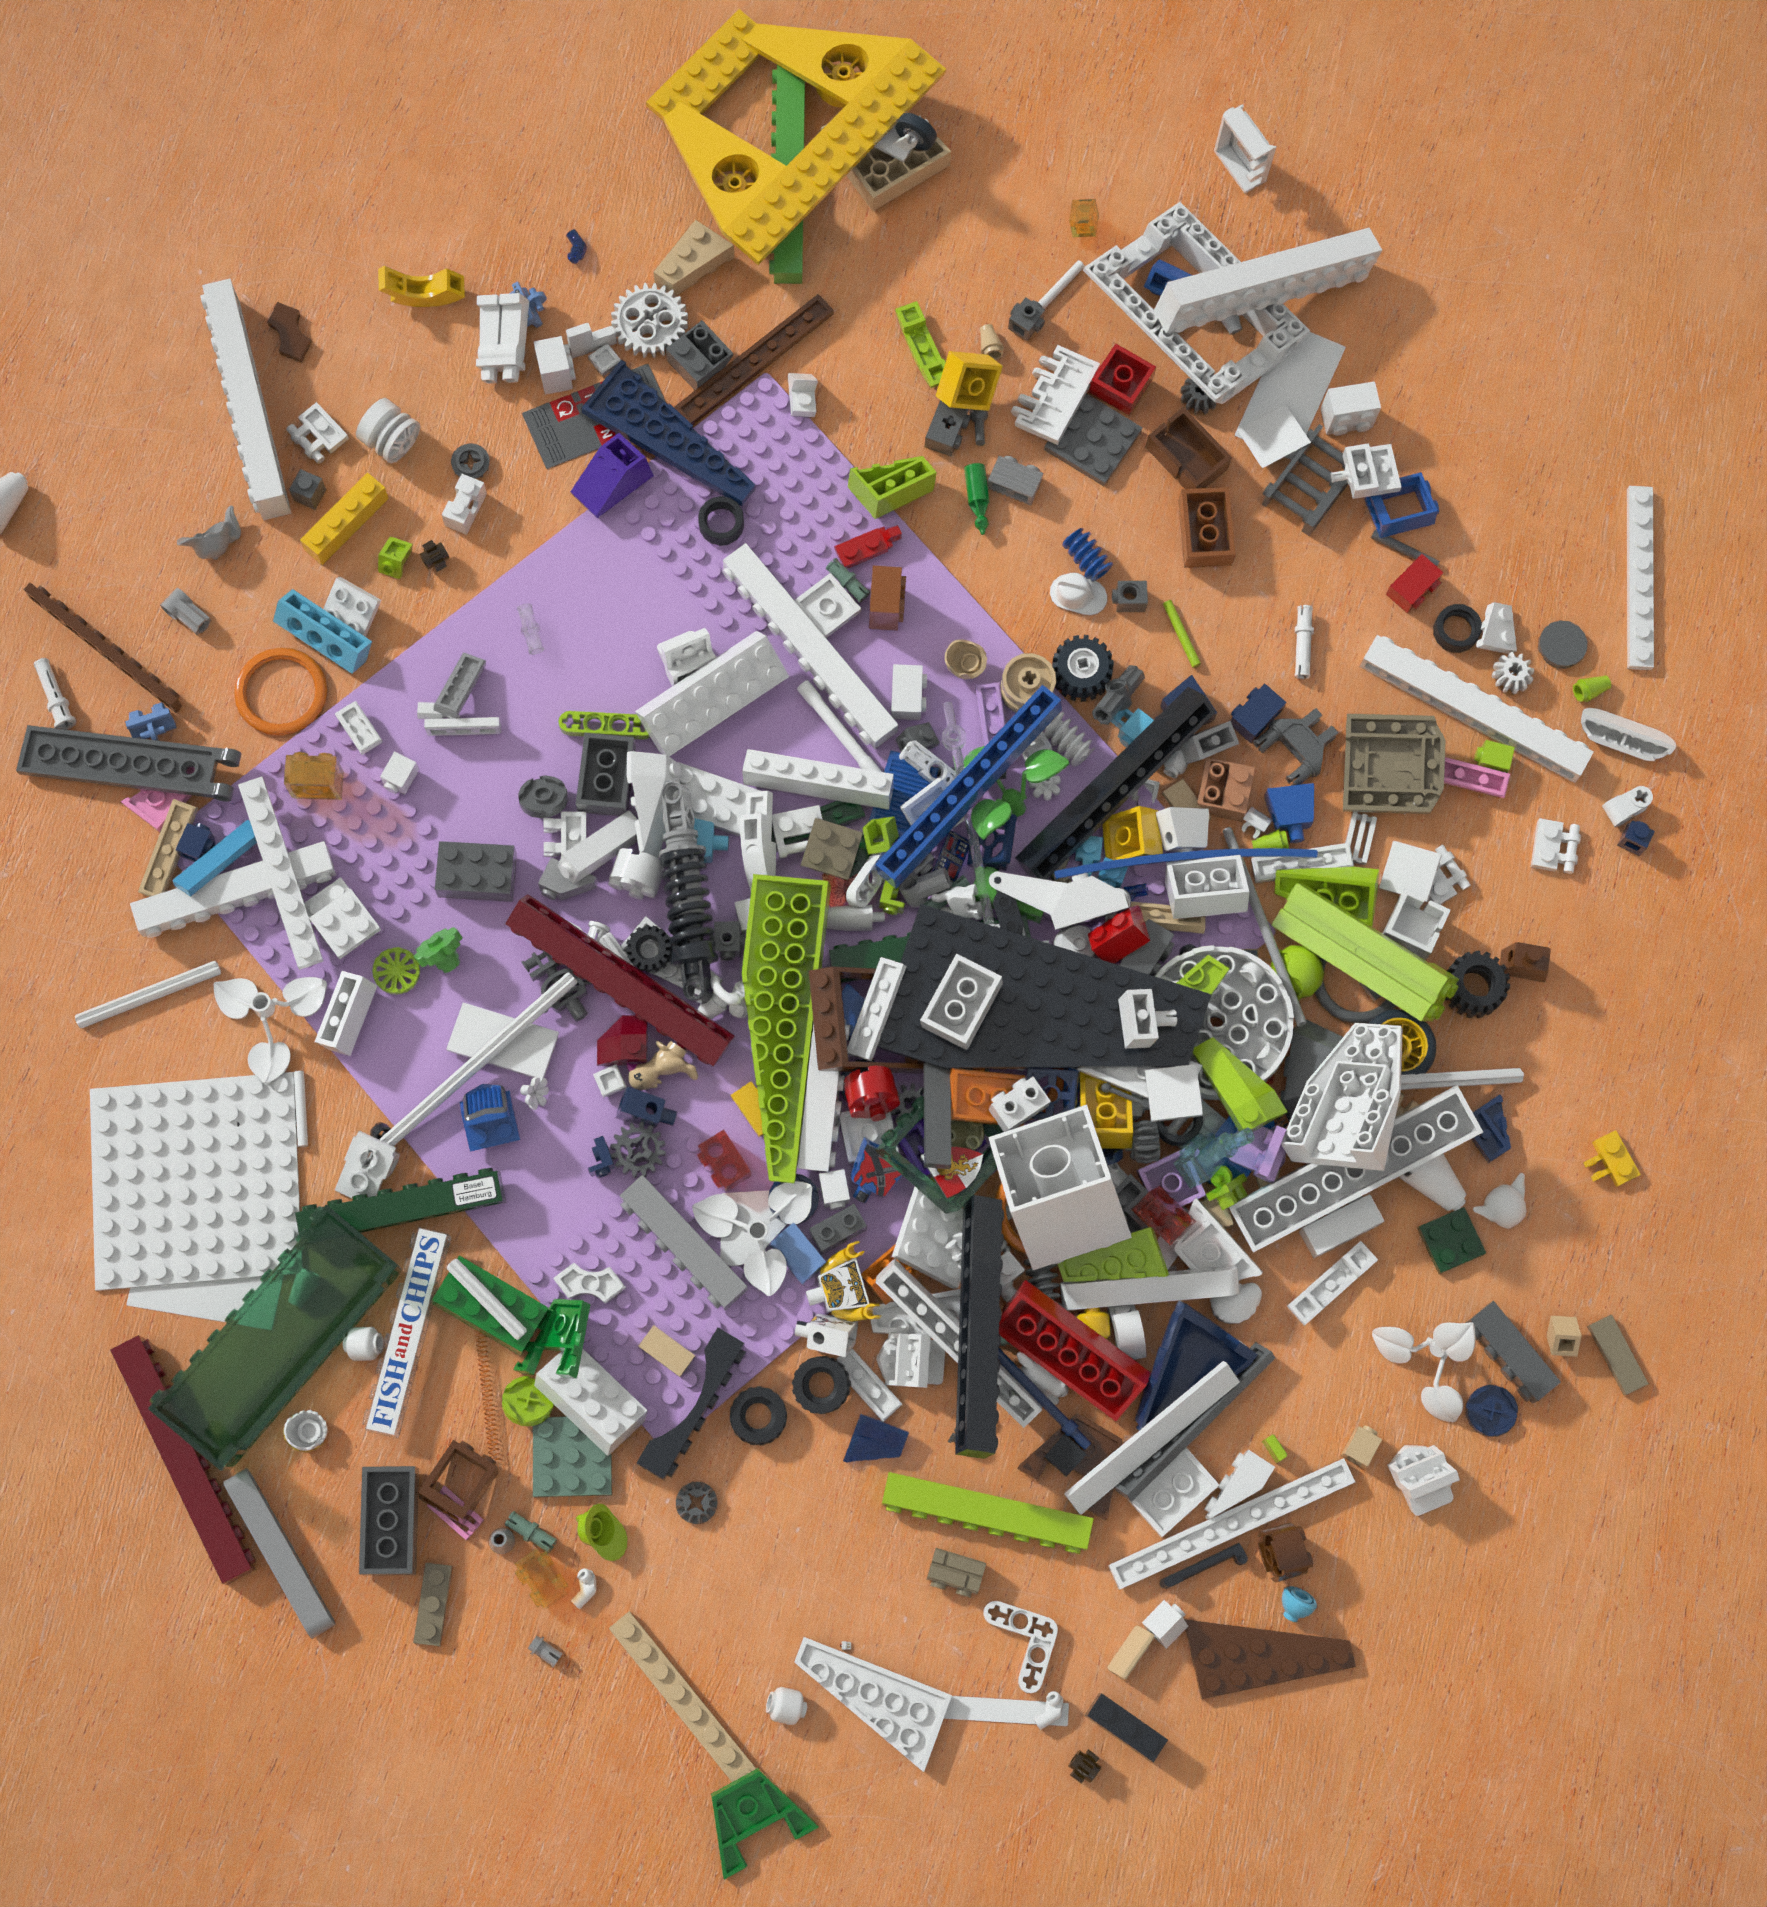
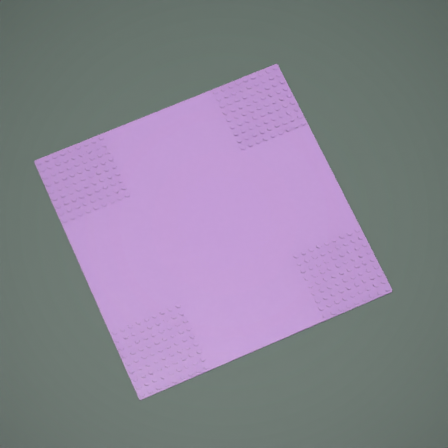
(603, 605)

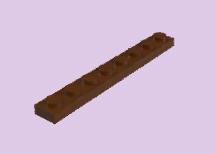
(754, 359)
(96, 641)

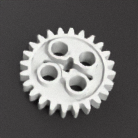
(649, 319)

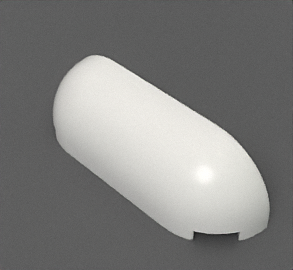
(1626, 735)

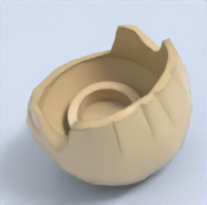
(965, 659)

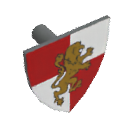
(963, 1171)

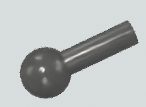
(979, 418)

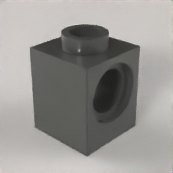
(1136, 588)

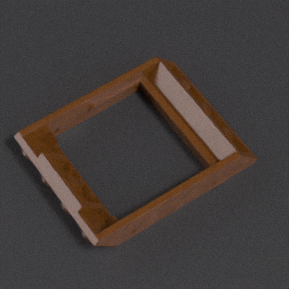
(830, 1022)

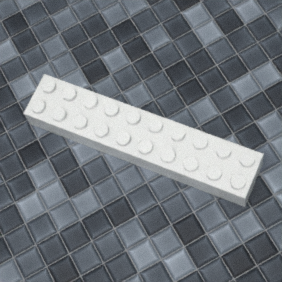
(1267, 280)
(245, 400)
(1320, 1188)

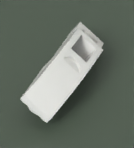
(755, 834)

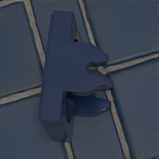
(1003, 858)
(1069, 1077)

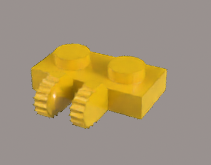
(1615, 1159)

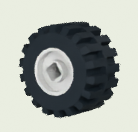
(1082, 668)

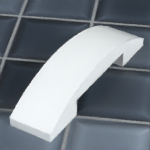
(1332, 1283)

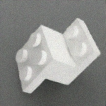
(340, 918)

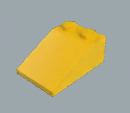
(1109, 1113)

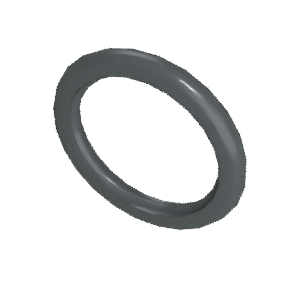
(1347, 1015)

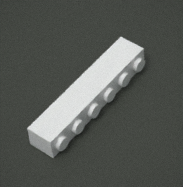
(818, 779)
(820, 1114)

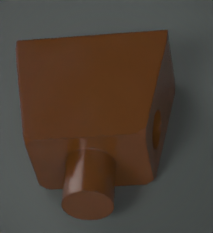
(1527, 961)

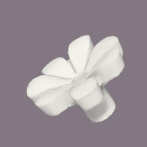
(1046, 788)
(535, 1092)

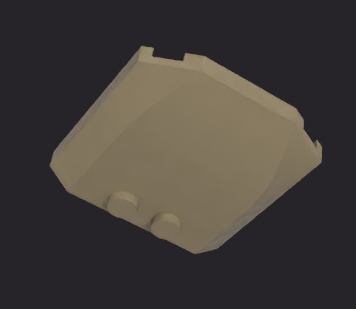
(1393, 764)

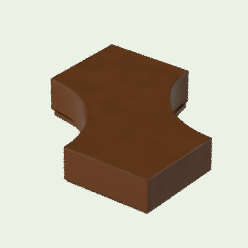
(285, 322)

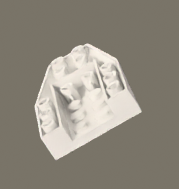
(1350, 1102)

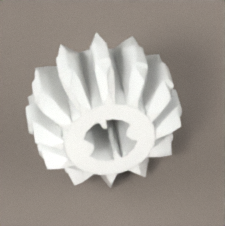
(1507, 679)

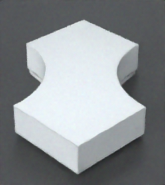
(601, 1284)

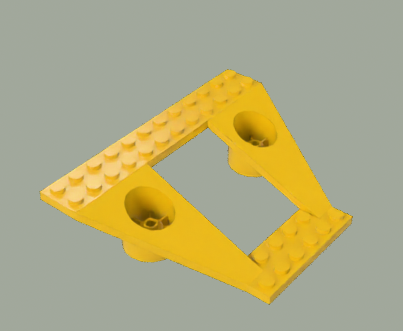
(764, 212)

